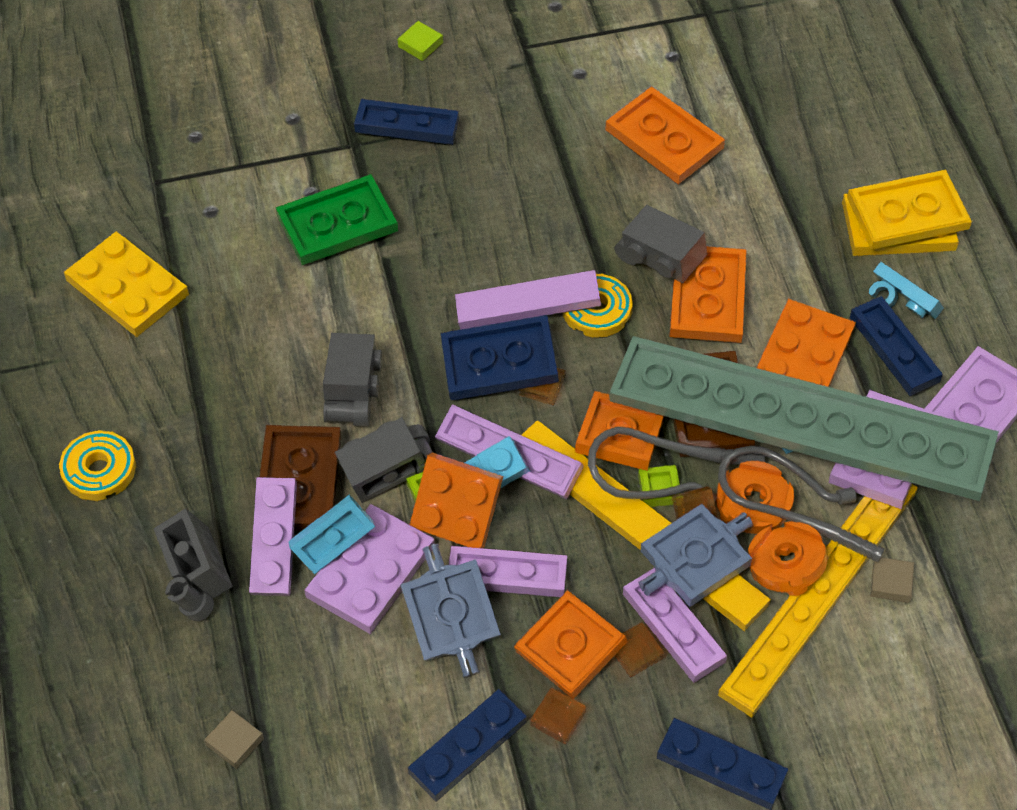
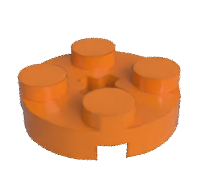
(761, 478)
(790, 575)

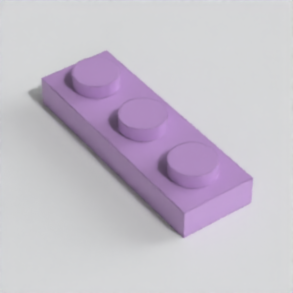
(271, 532)
(516, 570)
(676, 628)

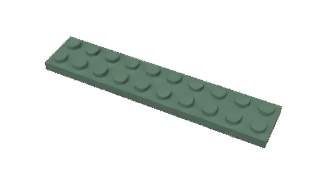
(806, 417)

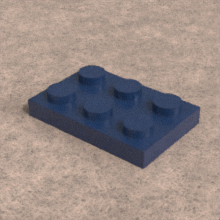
(499, 357)

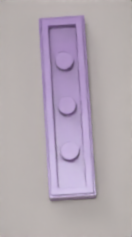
(527, 299)
(474, 434)

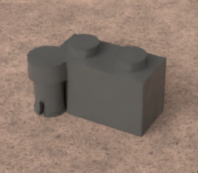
(662, 244)
(350, 378)
(384, 457)
(193, 564)

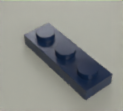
(406, 121)
(896, 346)
(467, 745)
(722, 763)

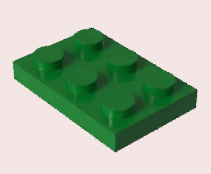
(336, 219)

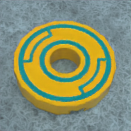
(611, 318)
(91, 448)

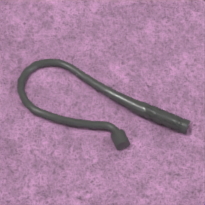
(705, 453)
(830, 531)

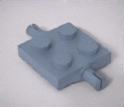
(696, 554)
(450, 610)

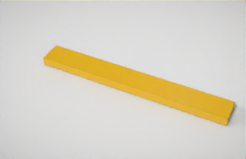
(638, 522)
(803, 614)

